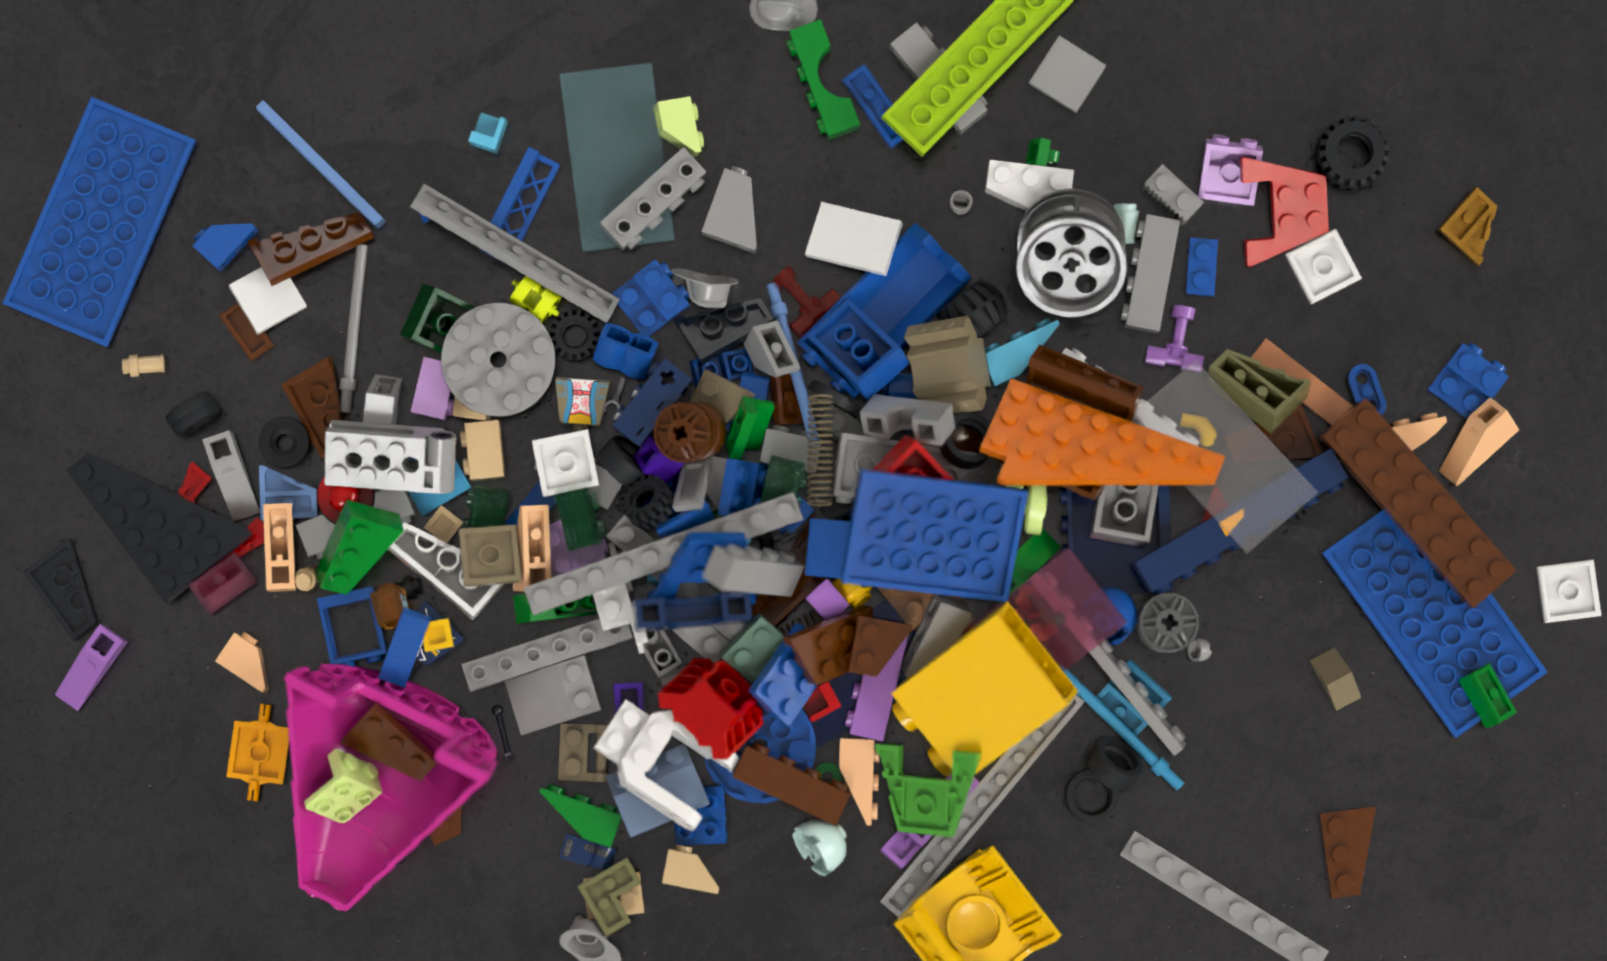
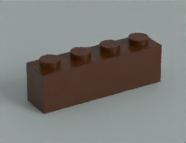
(792, 784)

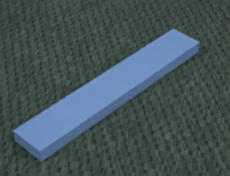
(320, 164)

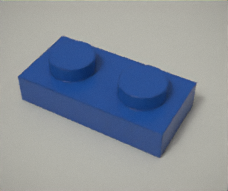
(1201, 267)

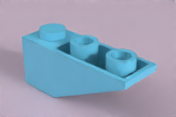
(1013, 358)

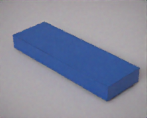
(872, 101)
(404, 647)

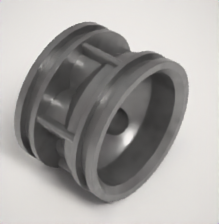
(1047, 222)

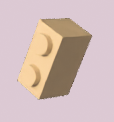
(483, 450)

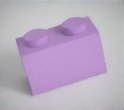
(432, 394)

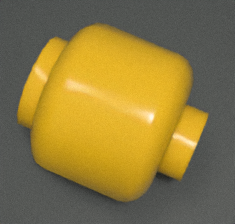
(854, 594)

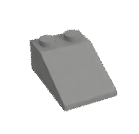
(1124, 514)
(553, 695)

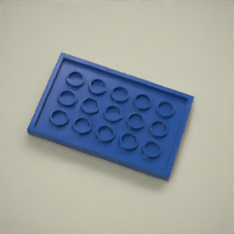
(933, 535)

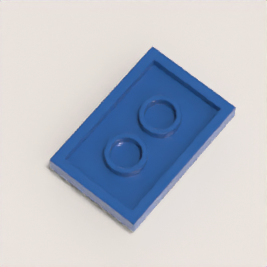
(782, 685)

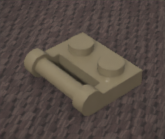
(574, 753)

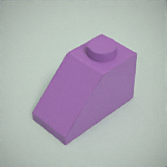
(827, 601)

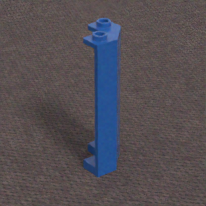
(912, 293)

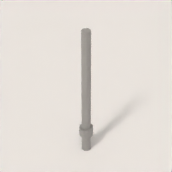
(348, 383)

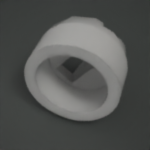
(963, 198)
(1193, 650)

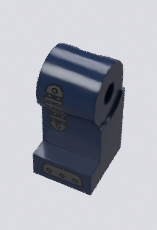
(586, 852)

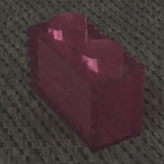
(222, 583)

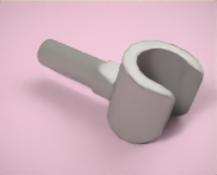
(617, 395)

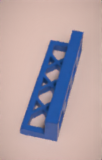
(515, 189)

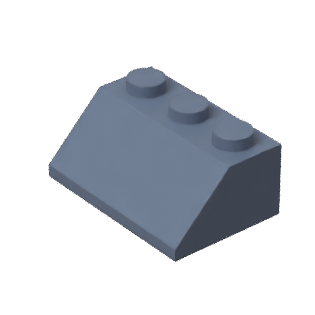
(672, 772)

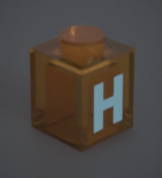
(389, 604)

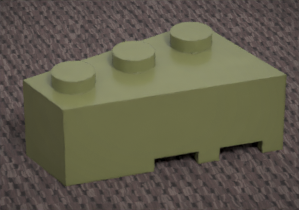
(1259, 391)

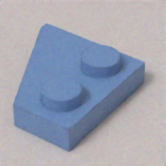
(280, 489)

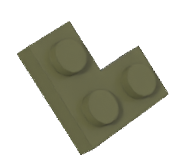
(602, 895)

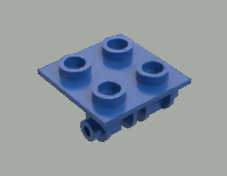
(713, 823)

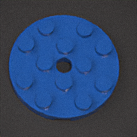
(795, 741)

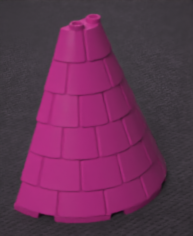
(348, 858)

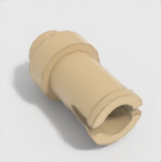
(147, 364)
(306, 578)

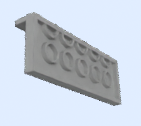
(866, 452)

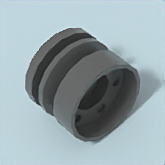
(1153, 633)

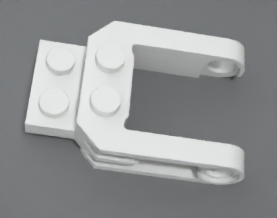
(634, 744)

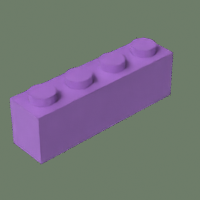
(874, 699)

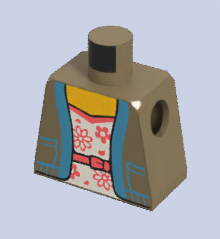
(581, 402)

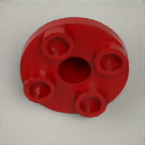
(332, 498)

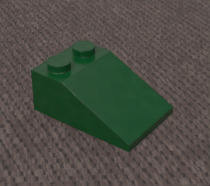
(433, 317)

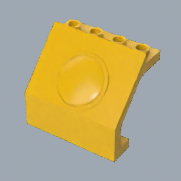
(977, 915)

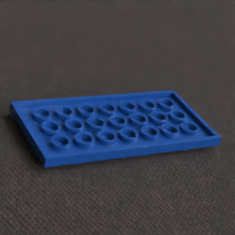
(99, 222)
(1428, 623)

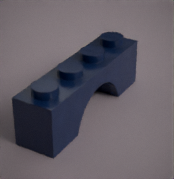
(683, 613)

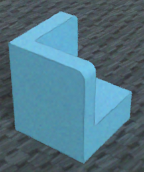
(488, 133)

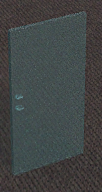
(611, 146)

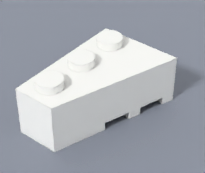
(1024, 183)

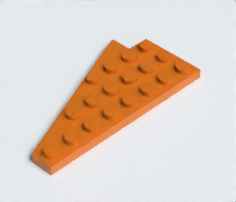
(1069, 443)

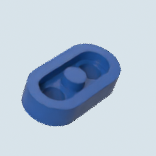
(1370, 390)

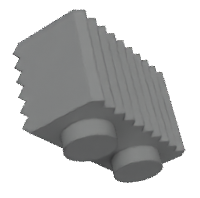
(1172, 194)

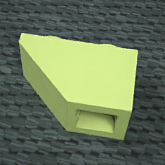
(677, 124)

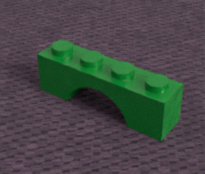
(835, 112)

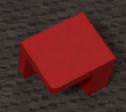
(821, 702)

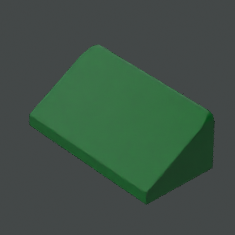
(1487, 696)

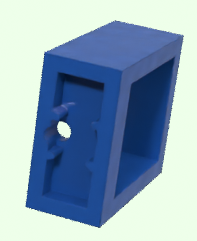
(339, 600)

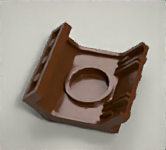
(1084, 385)

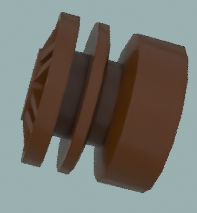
(704, 427)

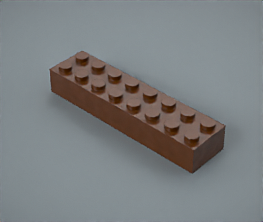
(1417, 503)

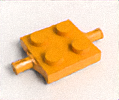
(258, 752)

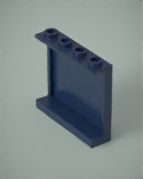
(1110, 561)

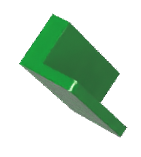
(748, 426)

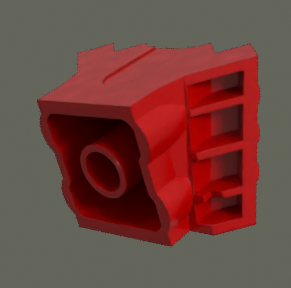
(713, 705)

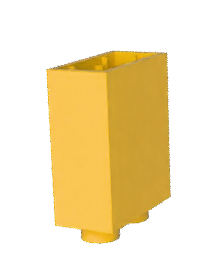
(983, 691)

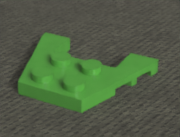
(927, 803)

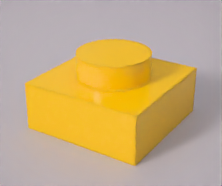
(438, 635)

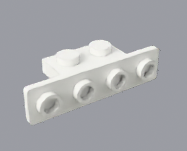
(616, 608)

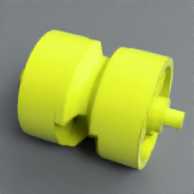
(535, 298)

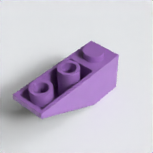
(90, 666)

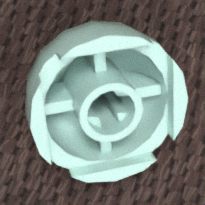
(822, 843)

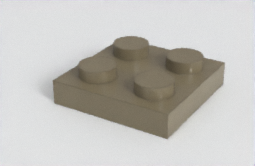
(489, 555)

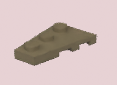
(720, 393)

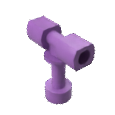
(1175, 353)

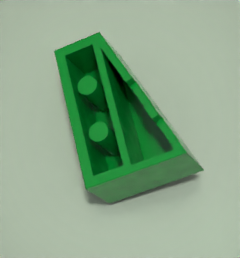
(356, 545)

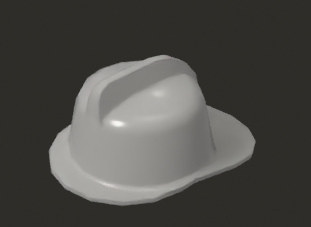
(783, 14)
(706, 289)
(588, 942)

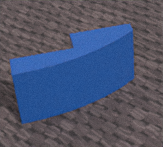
(728, 365)

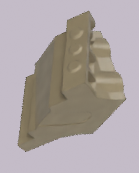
(948, 363)

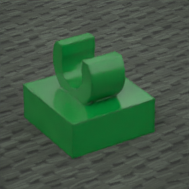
(1040, 154)

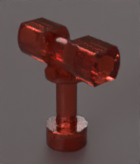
(811, 308)

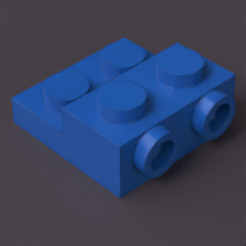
(652, 298)
(1468, 380)
(741, 485)

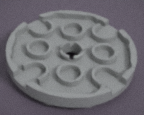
(503, 330)

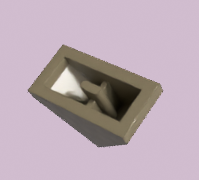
(1336, 678)

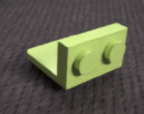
(349, 791)

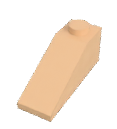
(533, 545)
(279, 547)

